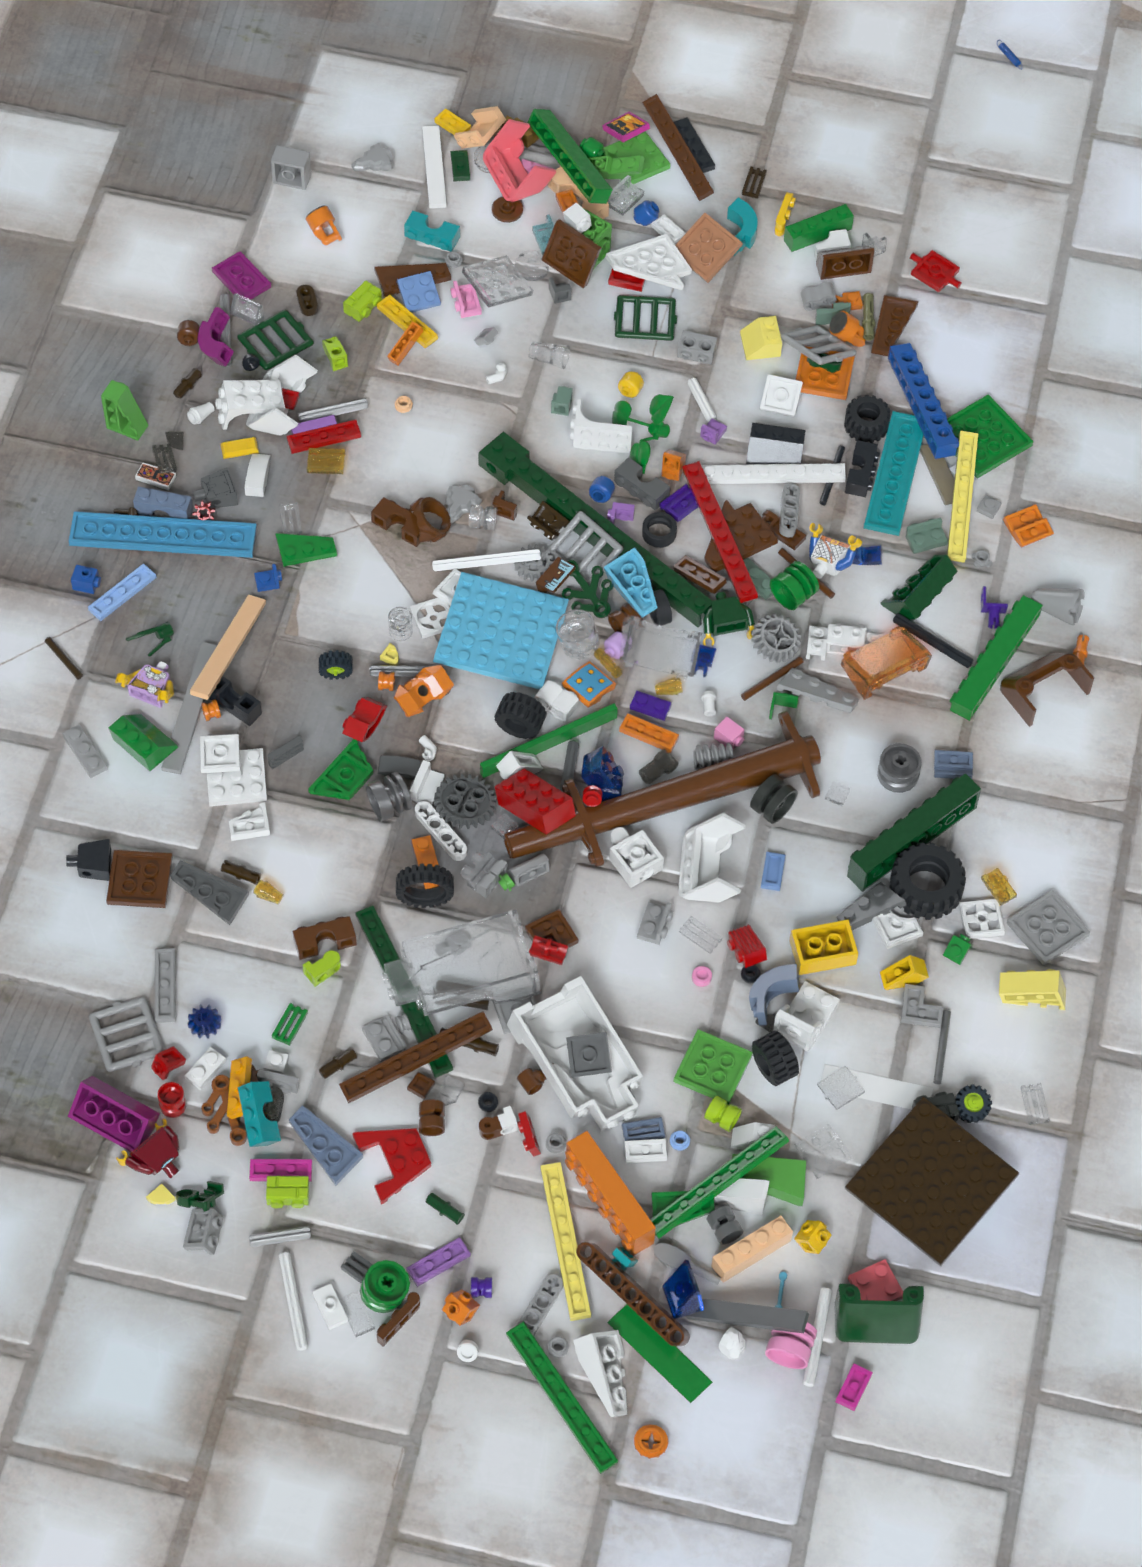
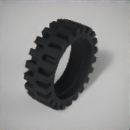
(424, 897)

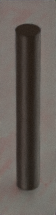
(65, 660)

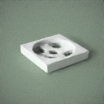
(428, 606)
(984, 930)

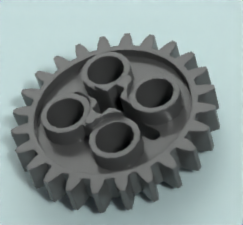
(453, 794)

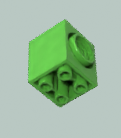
(600, 234)

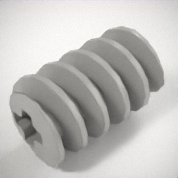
(712, 755)

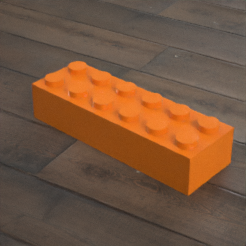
(609, 1193)

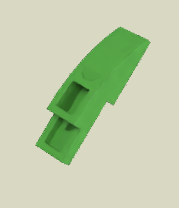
(618, 167)

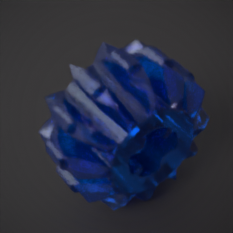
(204, 1021)

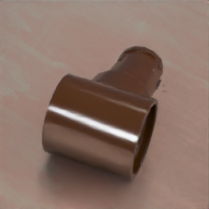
(531, 1080)

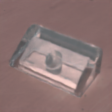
(247, 309)

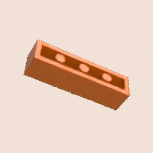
(405, 343)

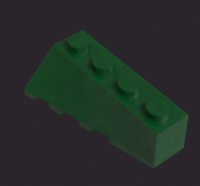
(921, 587)

